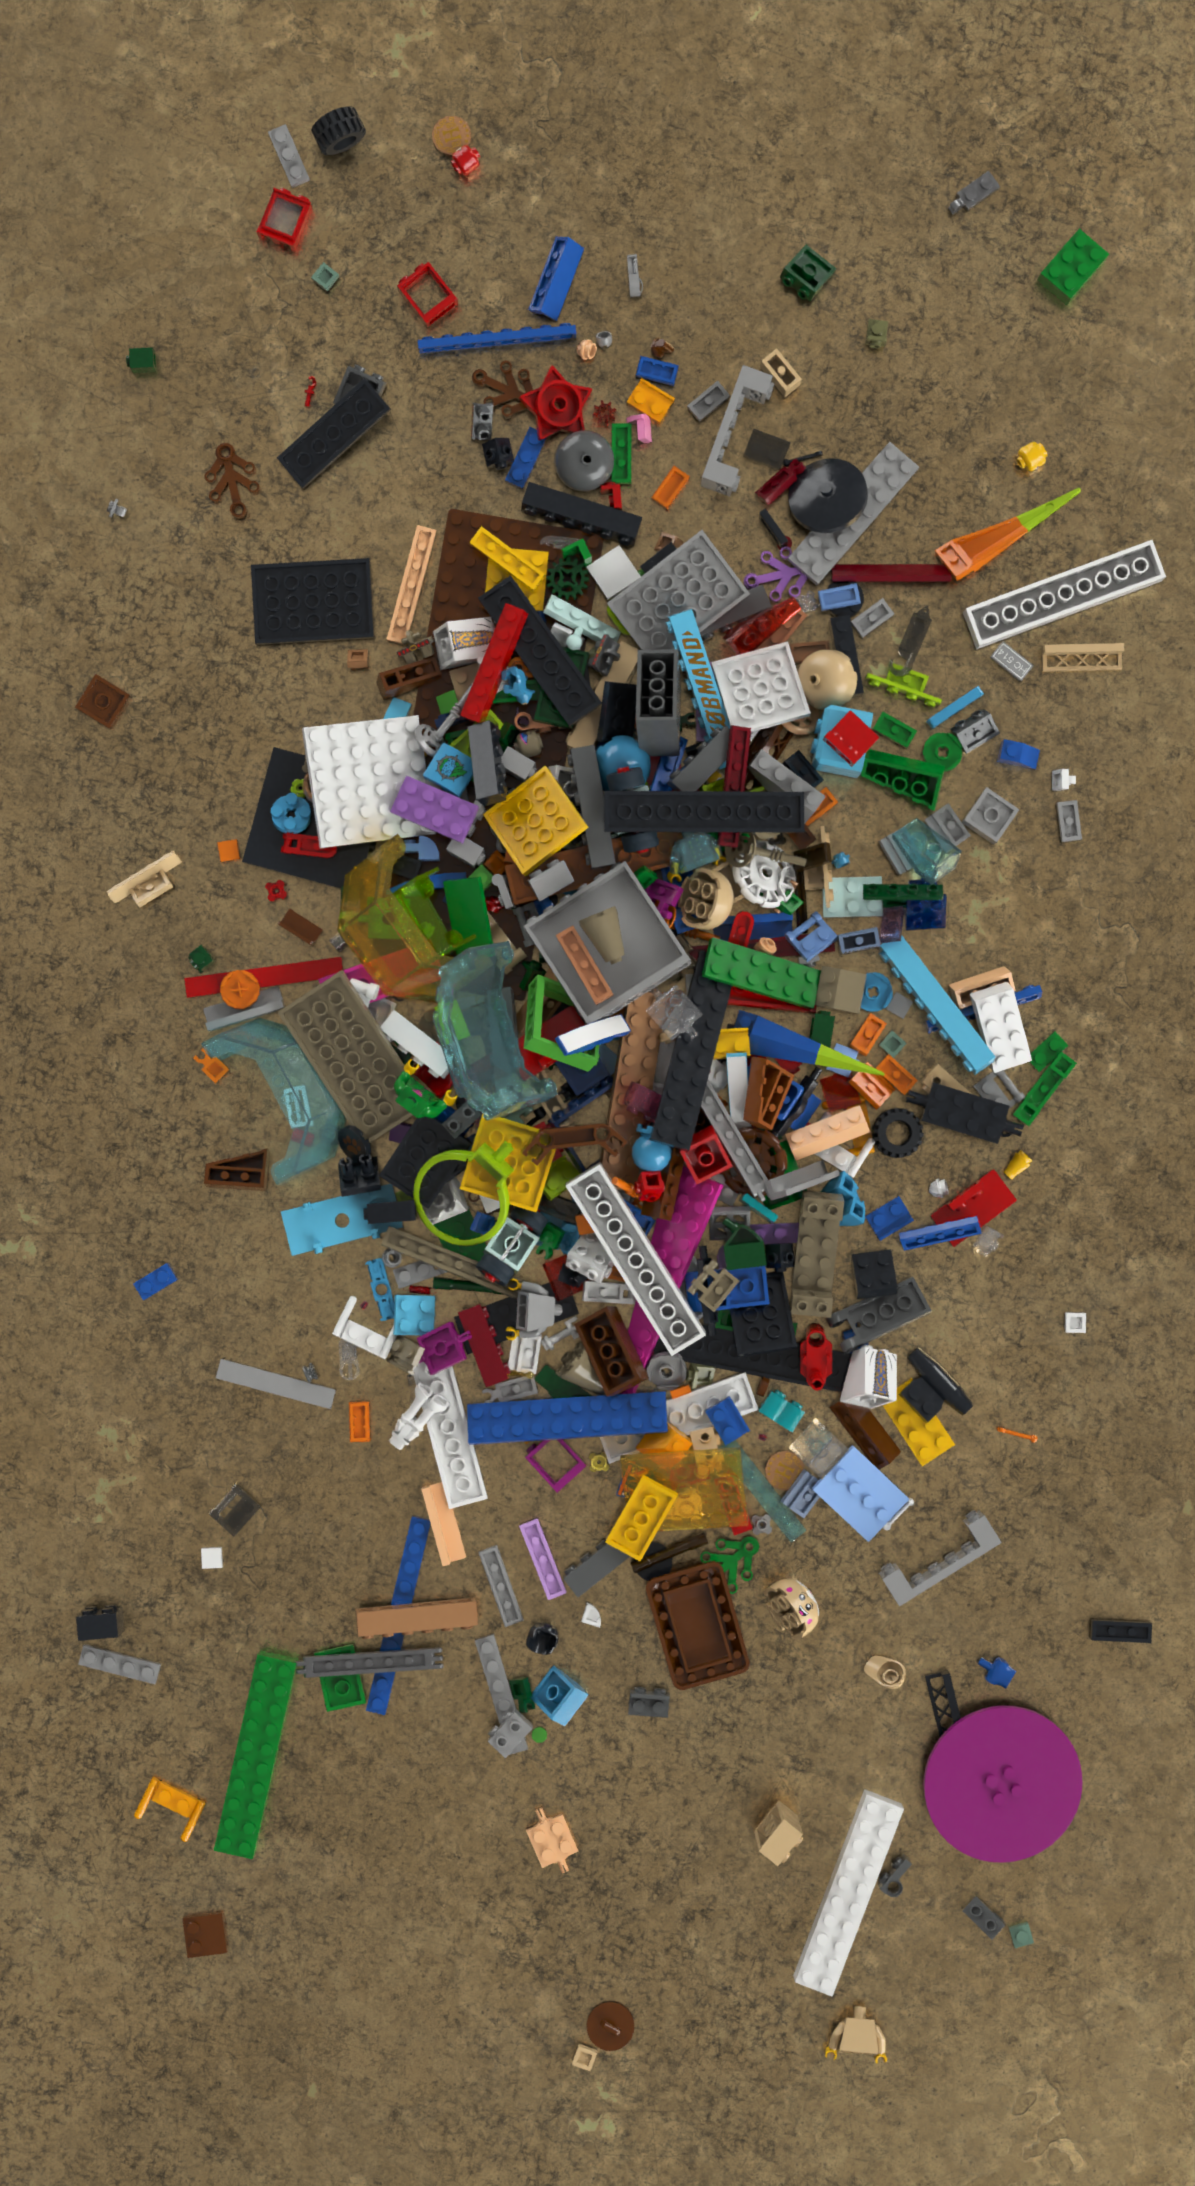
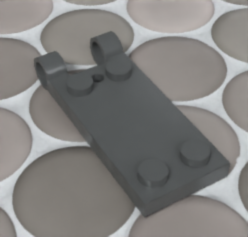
(881, 1314)

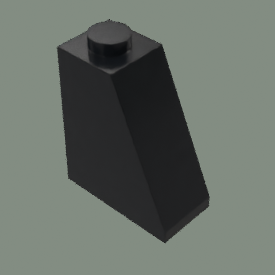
(390, 1212)

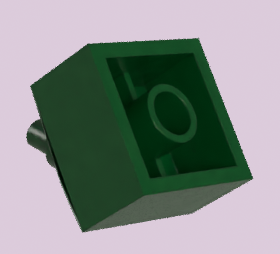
(743, 1247)

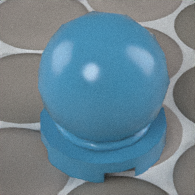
(649, 1154)

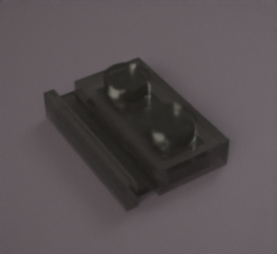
(766, 449)

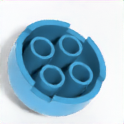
(619, 753)

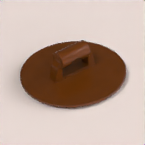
(610, 2026)

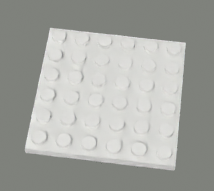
(357, 776)

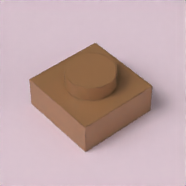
(357, 658)

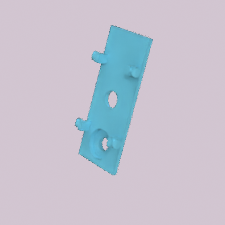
(314, 1224)

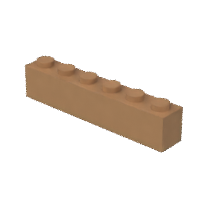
(416, 1617)

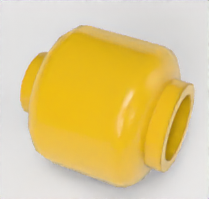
(1031, 456)

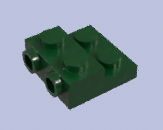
(807, 273)

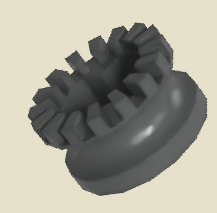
(309, 1372)

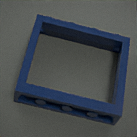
(575, 1105)

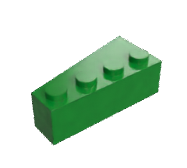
(905, 776)

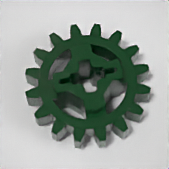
(561, 585)

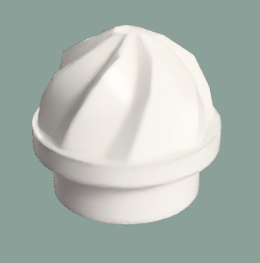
(939, 1188)

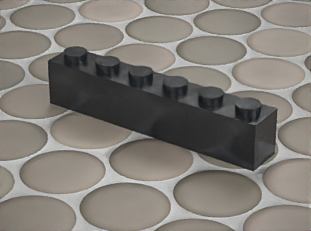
(581, 514)

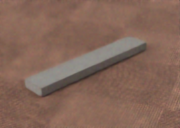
(275, 1383)

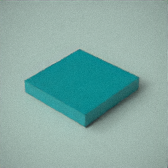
(758, 1208)

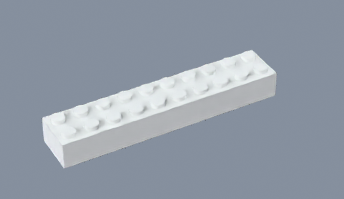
(1064, 594)
(635, 1258)
(848, 1892)

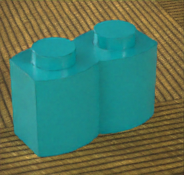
(781, 1410)

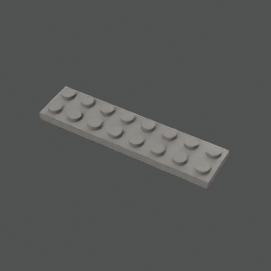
(884, 479)

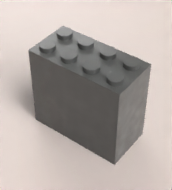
(658, 702)

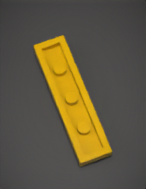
(507, 558)

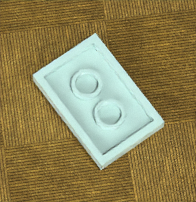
(849, 898)

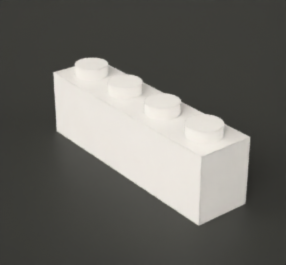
(416, 1042)

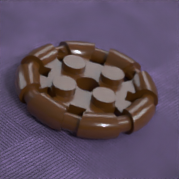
(763, 1156)

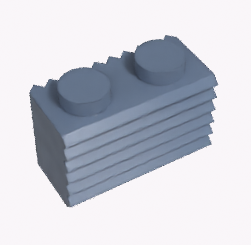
(858, 941)

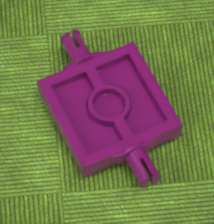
(443, 1347)

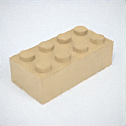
(778, 1833)

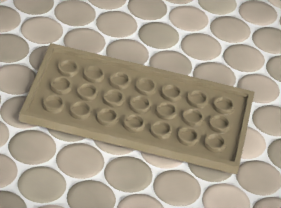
(348, 1054)

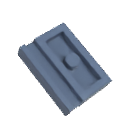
(800, 1495)

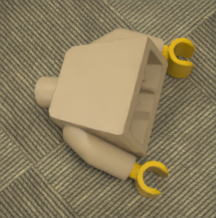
(858, 2037)

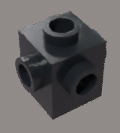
(498, 453)
(779, 1256)

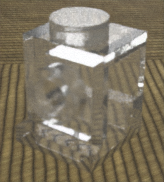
(987, 1241)

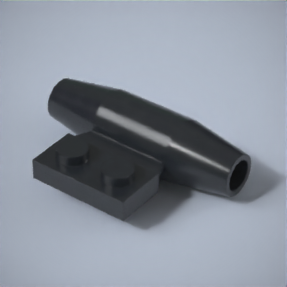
(933, 1388)

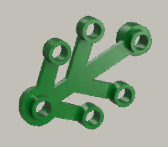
(731, 1561)

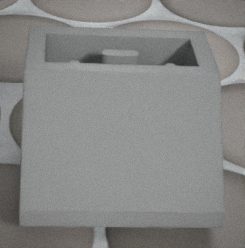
(550, 880)

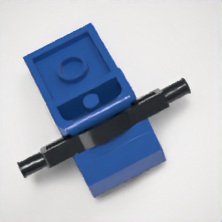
(798, 1104)
(749, 1291)

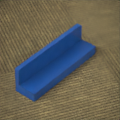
(556, 277)
(765, 925)

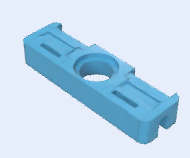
(955, 707)
(379, 1276)

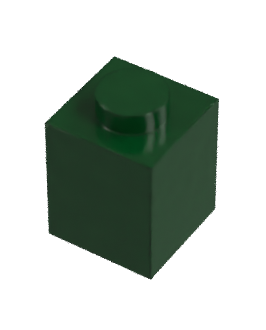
(141, 360)

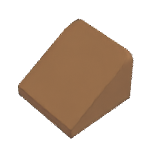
(665, 539)

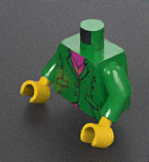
(417, 1098)

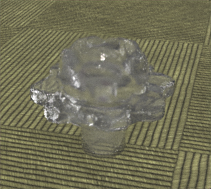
(807, 602)

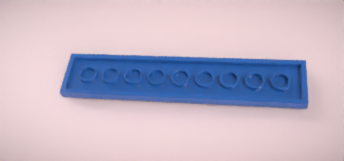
(567, 1418)

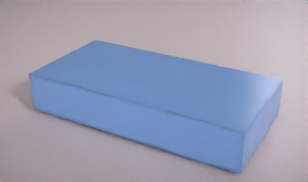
(839, 597)

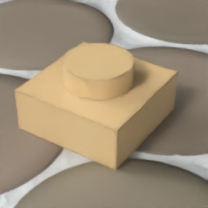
(584, 2057)

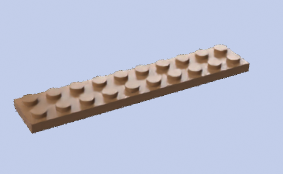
(637, 1064)

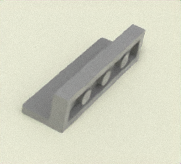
(223, 1015)

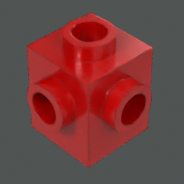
(649, 1186)

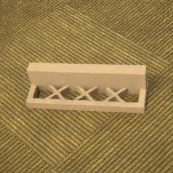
(1082, 649)

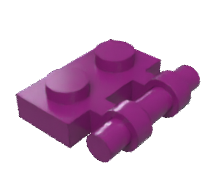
(666, 894)

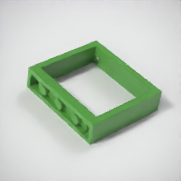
(537, 989)

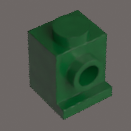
(201, 959)

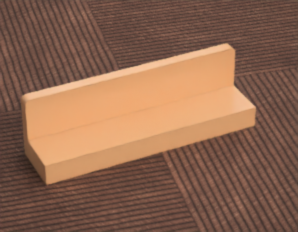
(443, 1524)

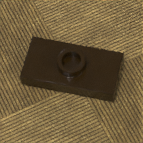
(815, 855)

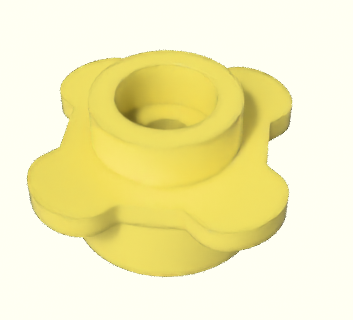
(598, 1467)

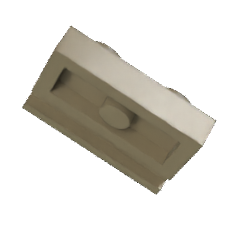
(405, 1354)

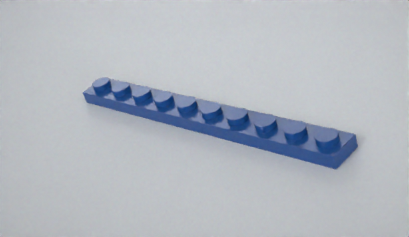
(403, 1594)

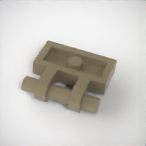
(717, 1290)

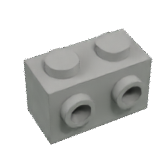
(510, 1732)

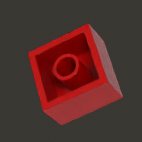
(706, 1155)

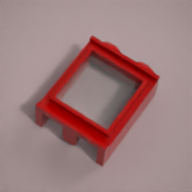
(285, 218)

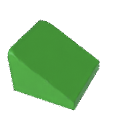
(447, 701)

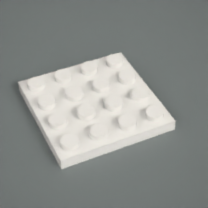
(761, 688)

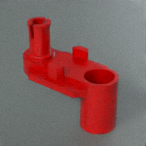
(816, 1357)

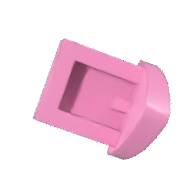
(643, 427)

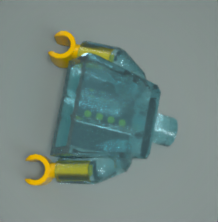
(692, 853)

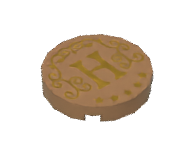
(450, 135)
(783, 1469)

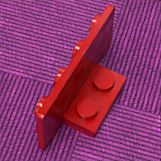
(555, 1026)
(982, 1199)

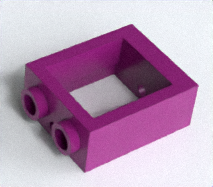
(567, 1476)

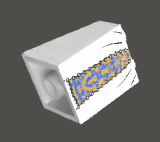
(462, 641)
(870, 1378)

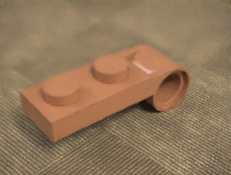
(543, 728)

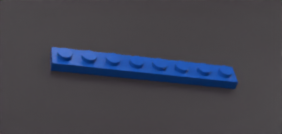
(504, 337)

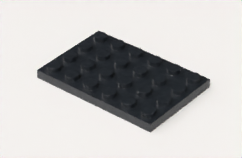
(312, 601)

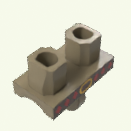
(408, 652)

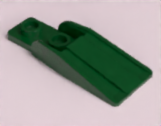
(557, 1386)

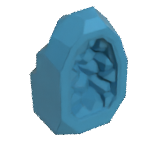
(570, 1237)

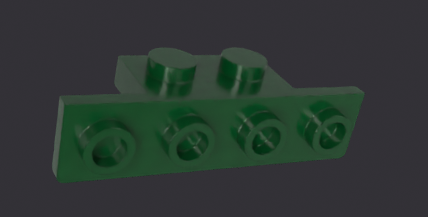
(897, 894)

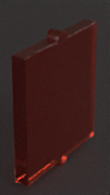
(839, 1092)

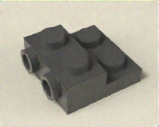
(353, 376)

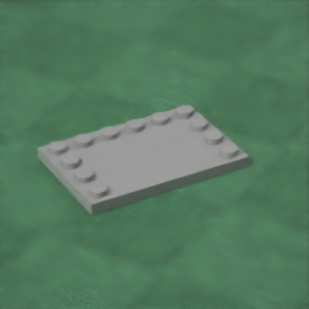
(686, 579)

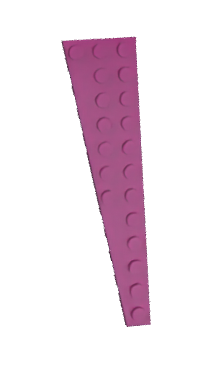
(676, 1245)

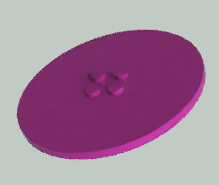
(1002, 1784)

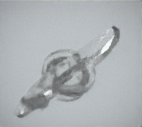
(558, 542)

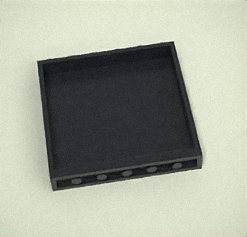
(265, 840)

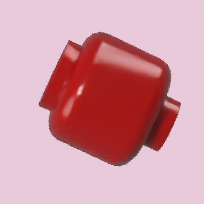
(465, 160)

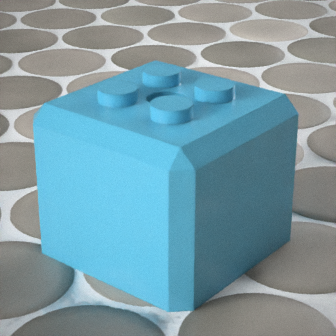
(824, 757)

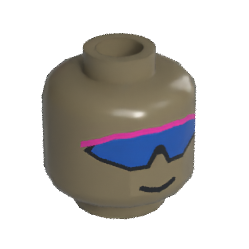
(528, 743)

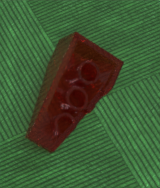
(755, 630)

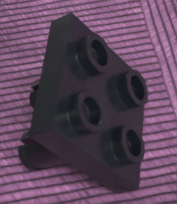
(359, 1177)

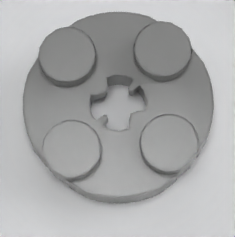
(665, 1360)

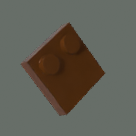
(102, 701)
(205, 1934)

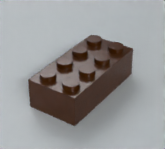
(611, 1351)

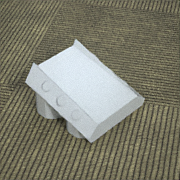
(447, 1203)

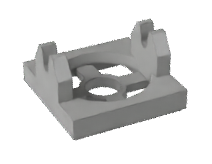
(716, 1234)

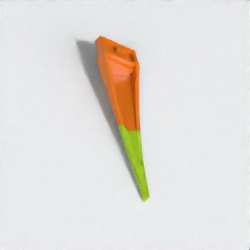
(978, 548)

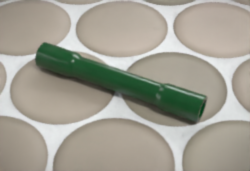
(450, 1284)

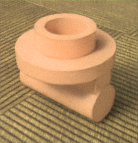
(766, 946)

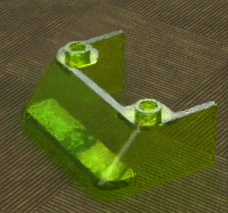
(416, 902)

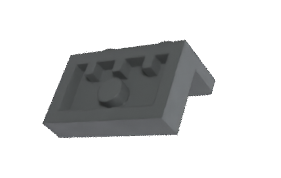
(975, 730)
(649, 1703)

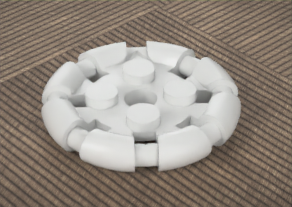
(767, 885)

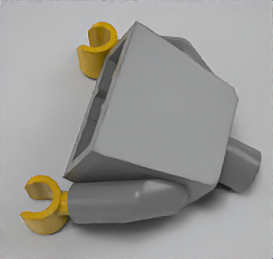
(534, 1310)

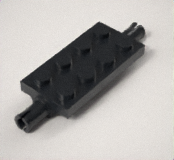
(964, 1113)

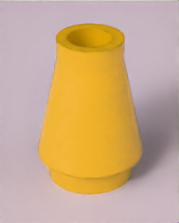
(1017, 1164)

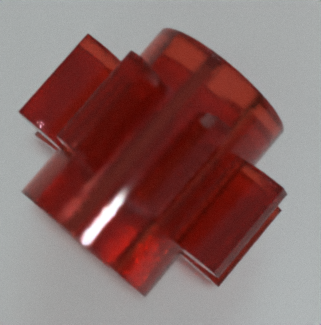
(606, 418)

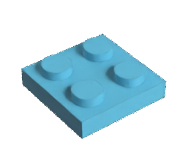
(413, 1314)

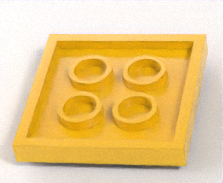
(539, 559)

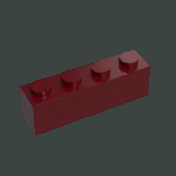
(483, 1344)

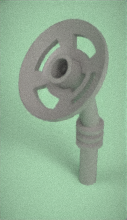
(436, 735)

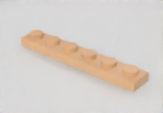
(411, 584)

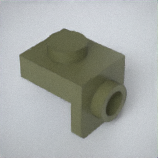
(700, 1375)

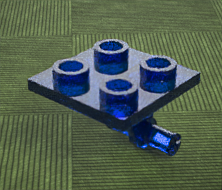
(925, 913)

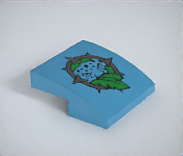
(450, 770)

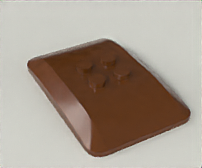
(697, 1625)

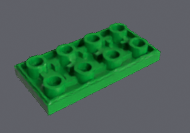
(468, 910)

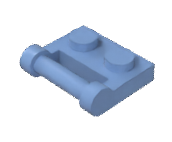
(815, 941)

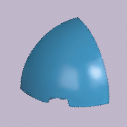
(853, 1208)

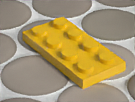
(923, 1438)
(641, 1517)

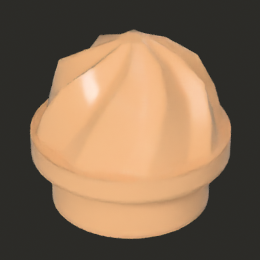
(586, 349)

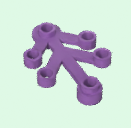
(785, 574)

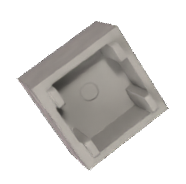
(990, 816)

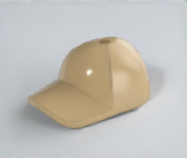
(883, 1670)

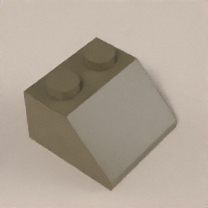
(840, 989)

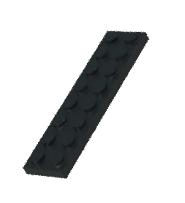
(544, 655)

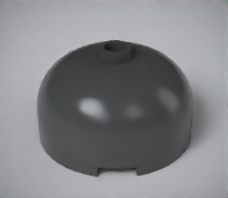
(573, 469)

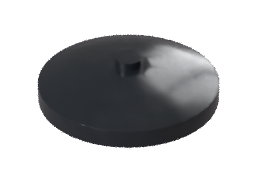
(828, 495)

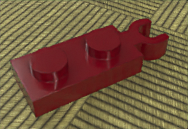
(780, 482)

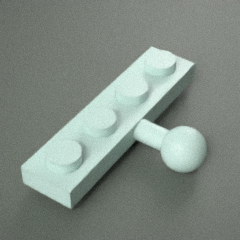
(579, 621)

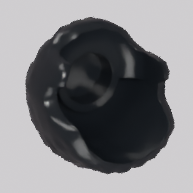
(542, 1638)

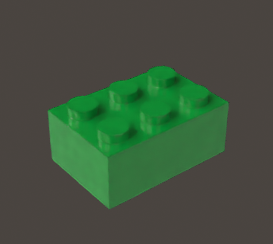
(1073, 267)

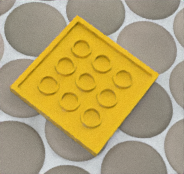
(535, 821)
(527, 1179)

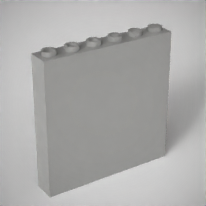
(647, 940)

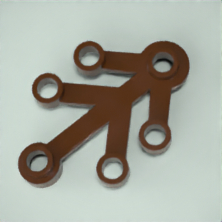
(510, 391)
(230, 478)

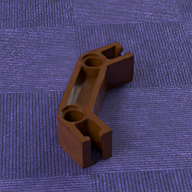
(572, 1137)

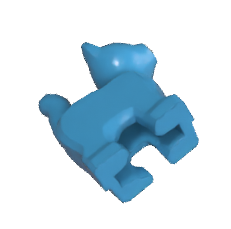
(517, 685)

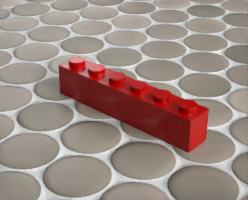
(494, 662)

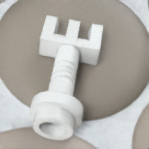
(570, 1330)

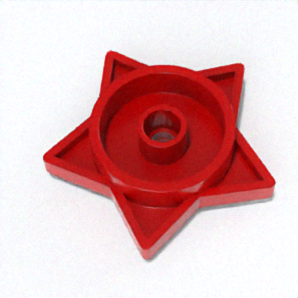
(559, 391)

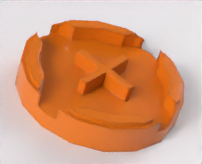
(240, 989)

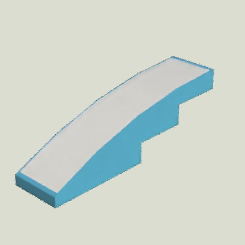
(737, 1086)

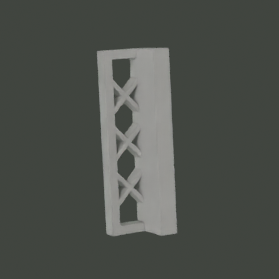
(799, 1180)

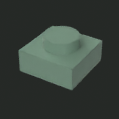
(325, 276)
(892, 1044)
(1021, 1935)

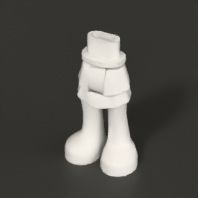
(408, 1425)

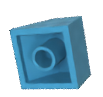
(559, 1696)

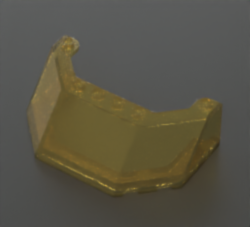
(384, 933)

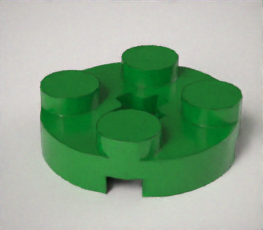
(942, 741)

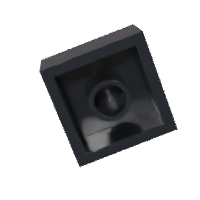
(874, 1274)
(100, 1623)

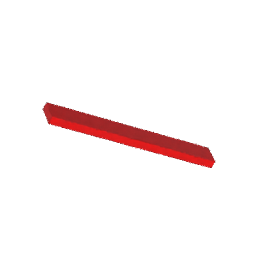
(268, 976)

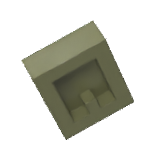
(876, 333)

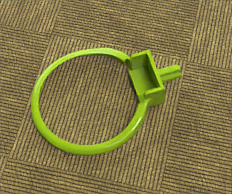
(490, 1160)

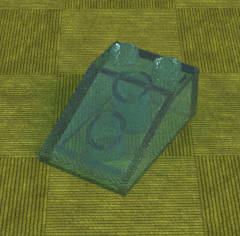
(926, 850)

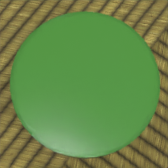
(539, 1734)

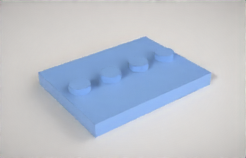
(860, 1493)

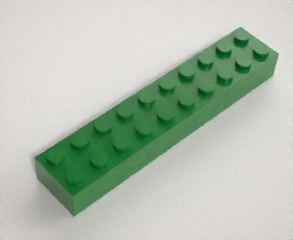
(256, 1754)

